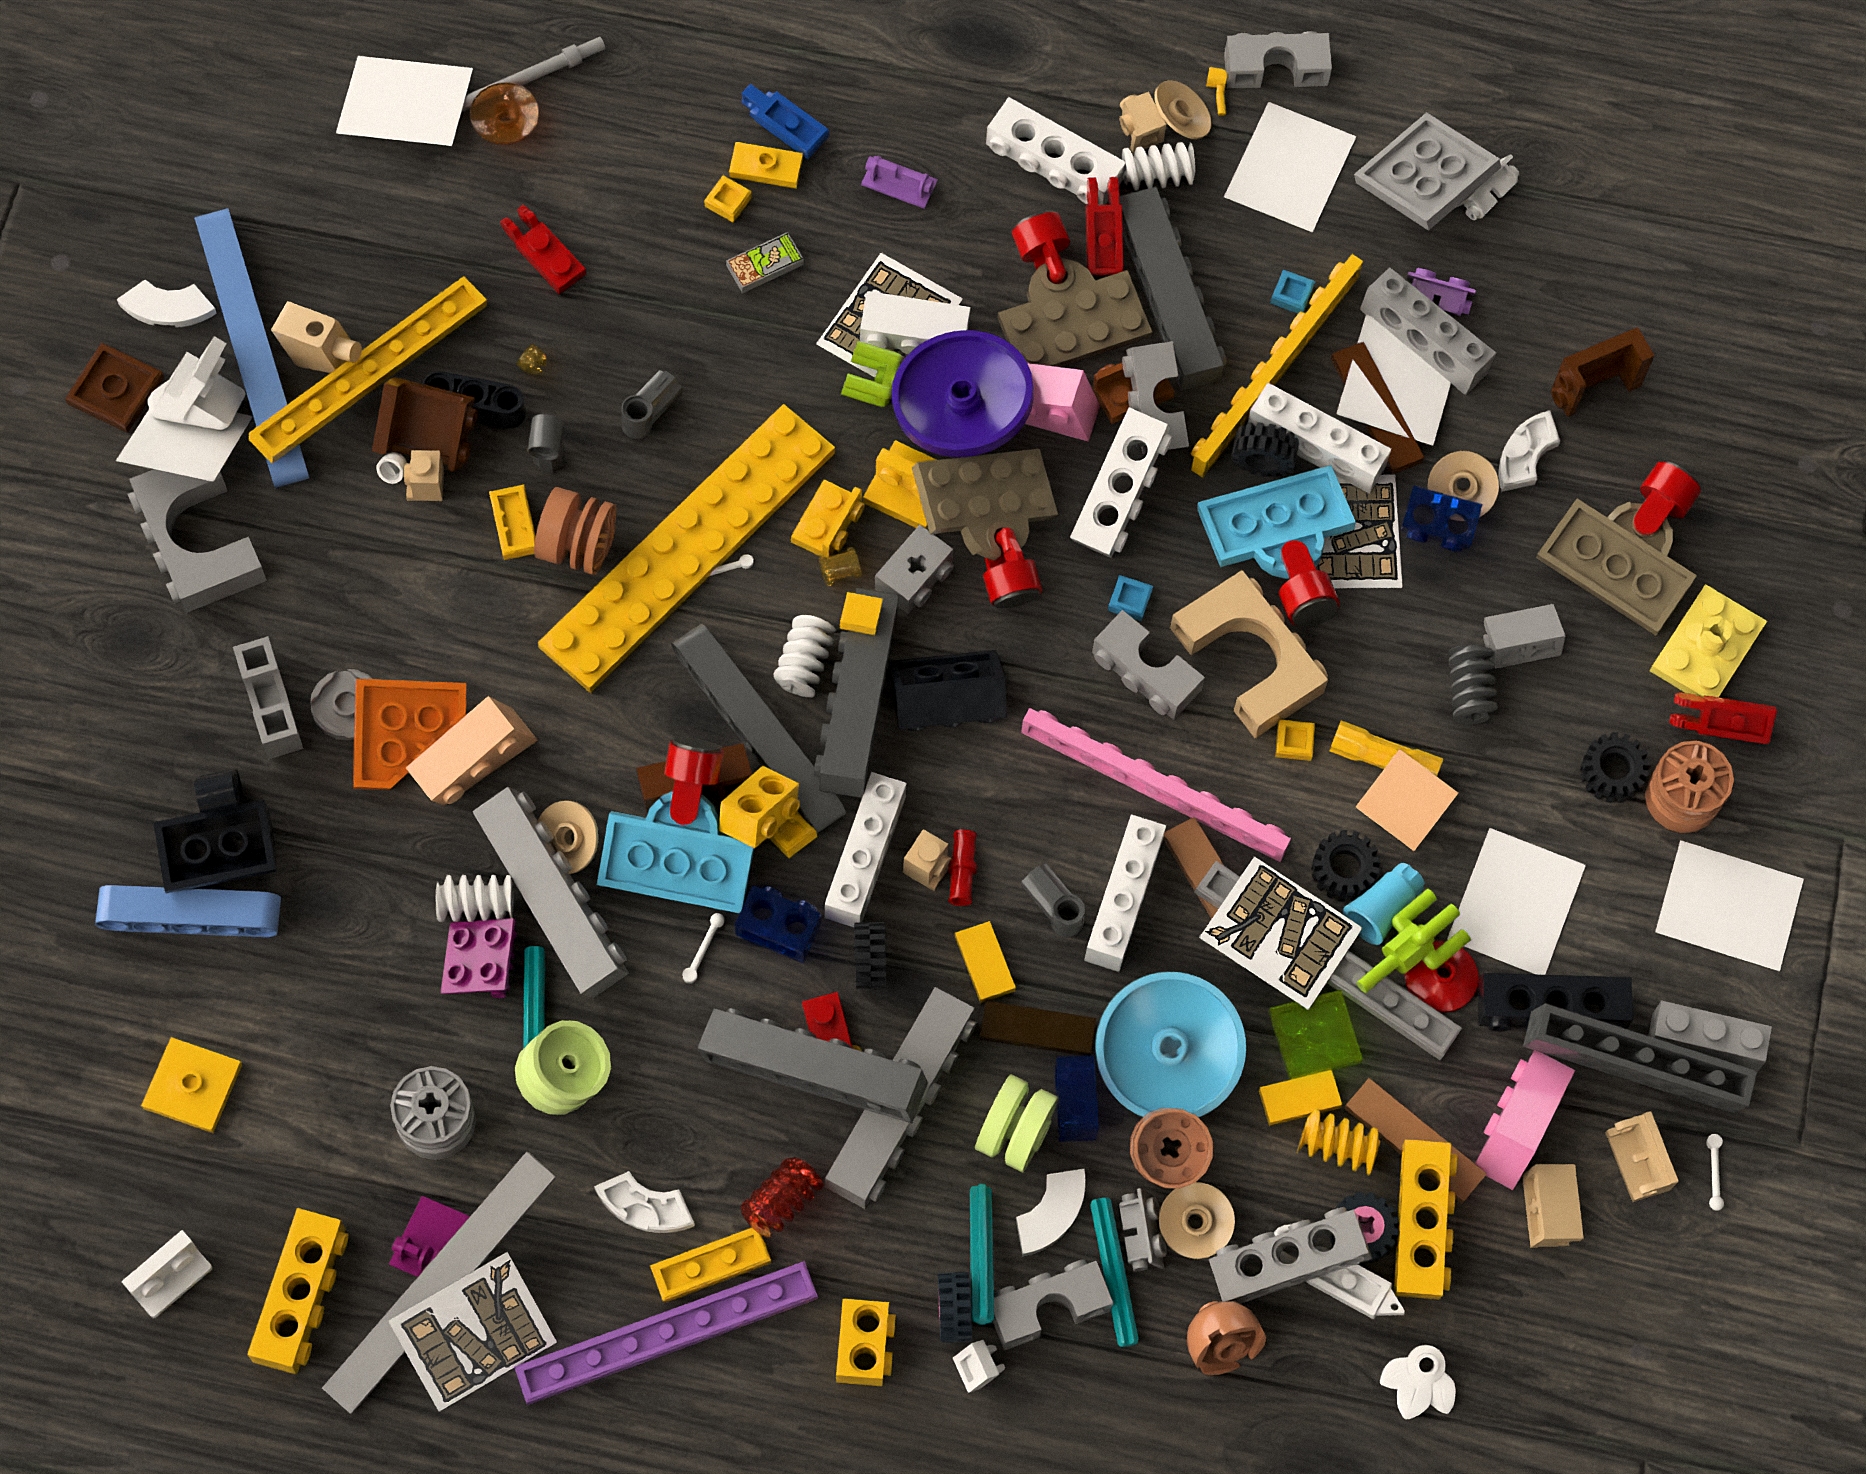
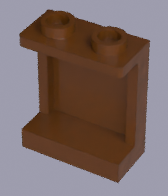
(1620, 355)
(425, 420)

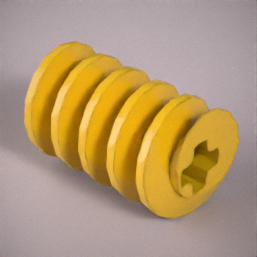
(1340, 1141)

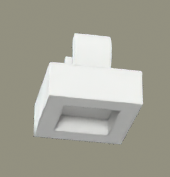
(977, 1365)

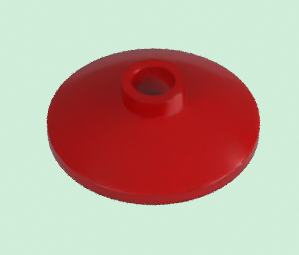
(1445, 993)

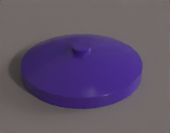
(962, 393)

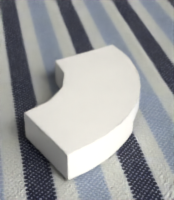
(166, 307)
(1524, 449)
(644, 1208)
(1054, 1213)

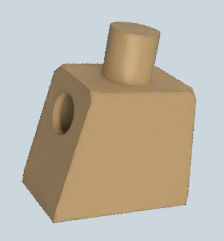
(314, 339)

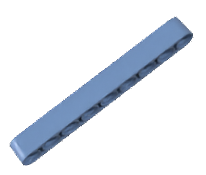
(247, 333)

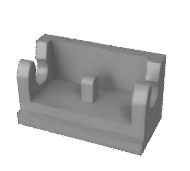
(1524, 636)

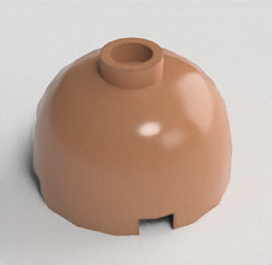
(1223, 1335)

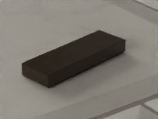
(1037, 1028)

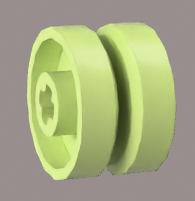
(563, 1067)
(1020, 1124)

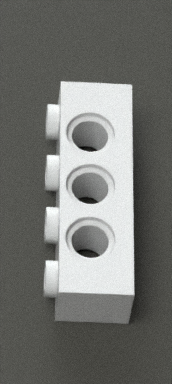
(1047, 138)
(1134, 429)
(1323, 438)
(865, 850)
(1125, 893)

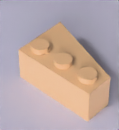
(471, 751)

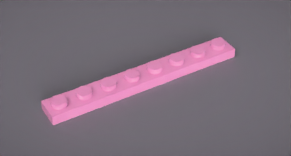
(1167, 790)

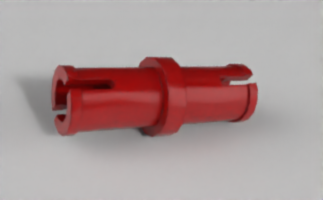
(962, 867)

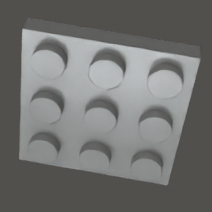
(1427, 171)

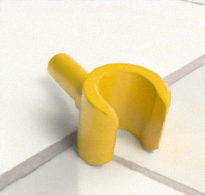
(1217, 79)

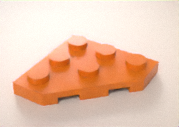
(399, 723)

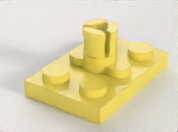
(1708, 644)

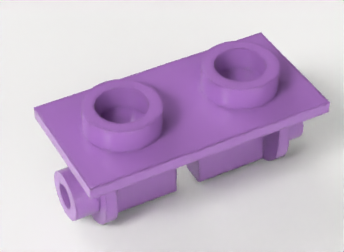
(898, 181)
(1452, 293)

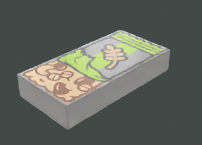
(764, 262)

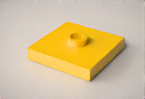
(191, 1085)

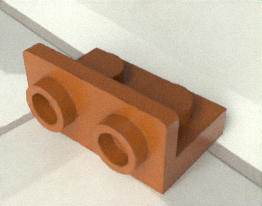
(1112, 391)

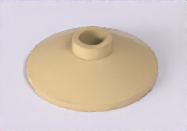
(1182, 109)
(1469, 465)
(568, 818)
(1210, 1206)

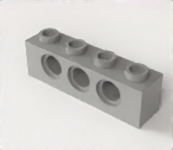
(1428, 331)
(1348, 1250)

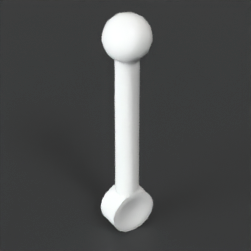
(745, 561)
(690, 974)
(1714, 1142)

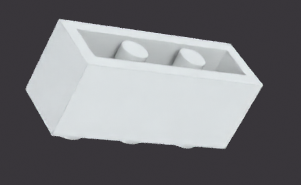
(908, 321)

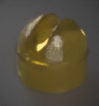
(530, 358)

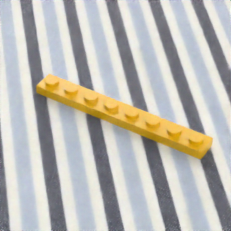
(1283, 355)
(376, 365)

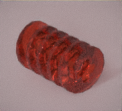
(780, 1193)

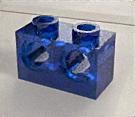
(1442, 508)
(773, 931)
(1077, 1098)

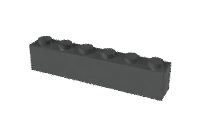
(1169, 288)
(856, 703)
(1639, 1058)
(813, 1064)

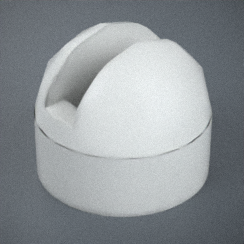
(391, 467)

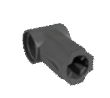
(650, 403)
(546, 443)
(1053, 899)

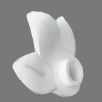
(1420, 1388)

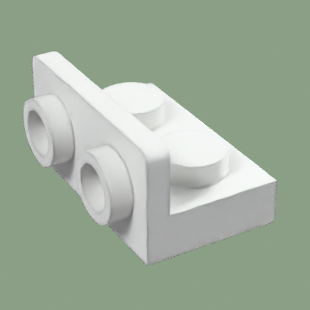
(167, 1274)

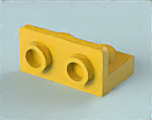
(827, 518)

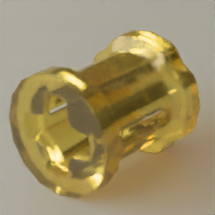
(839, 566)

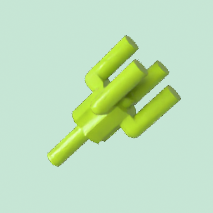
(877, 358)
(1415, 941)

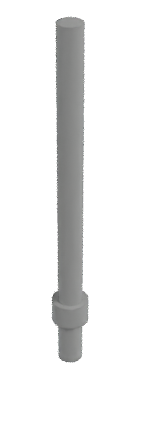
(570, 57)

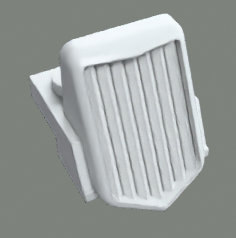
(197, 392)

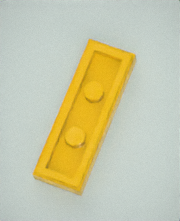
(710, 1264)

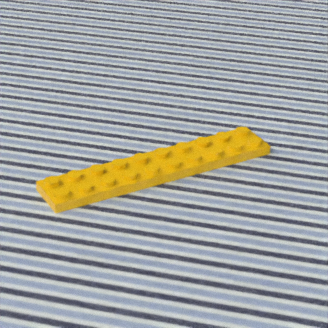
(686, 548)

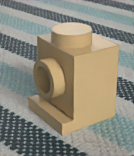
(1142, 121)
(424, 476)
(927, 860)

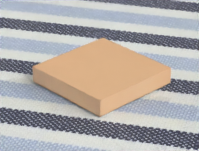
(1406, 799)

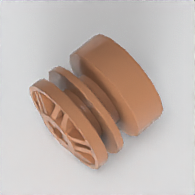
(583, 533)
(1678, 802)
(1193, 1151)

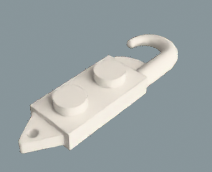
(1353, 1286)

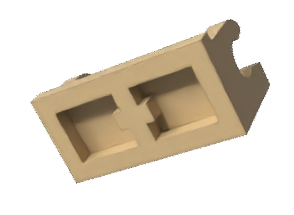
(1642, 1157)
(1552, 1205)

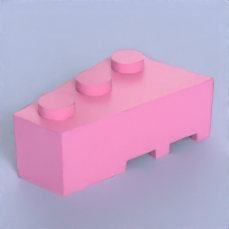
(1063, 401)
(1524, 1117)

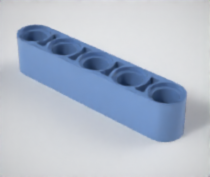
(188, 911)

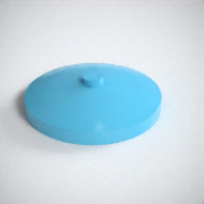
(1170, 1044)

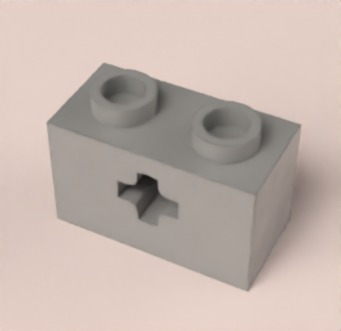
(918, 552)

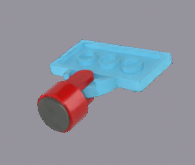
(1285, 532)
(678, 845)

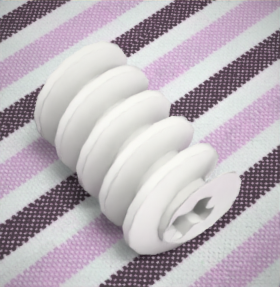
(1159, 166)
(802, 655)
(474, 898)

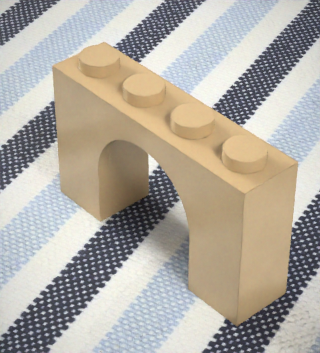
(1241, 607)

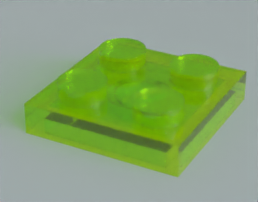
(1315, 1037)

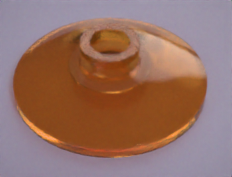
(504, 101)

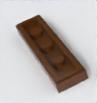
(1404, 450)

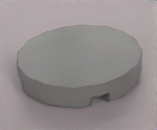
(335, 703)

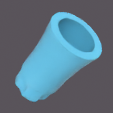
(1383, 901)

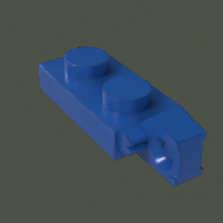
(785, 120)

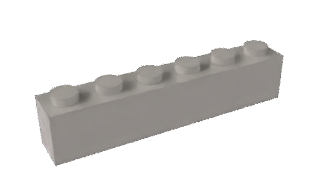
(551, 892)
(876, 1137)

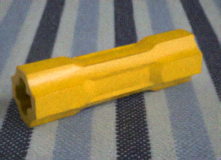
(1359, 745)

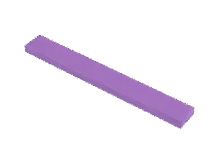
(665, 1333)

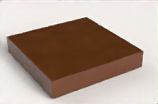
(114, 387)

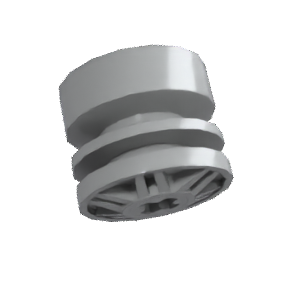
(450, 1125)

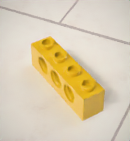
(306, 1232)
(1410, 1278)

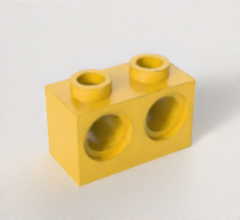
(759, 807)
(856, 1342)

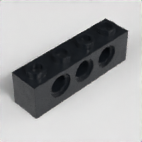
(1496, 989)

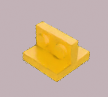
(895, 487)

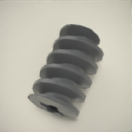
(1471, 683)

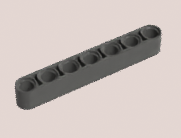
(754, 723)

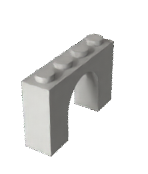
(195, 576)

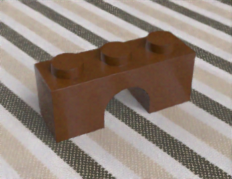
(734, 772)

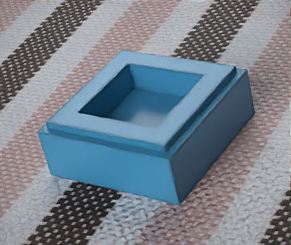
(1292, 292)
(1130, 597)

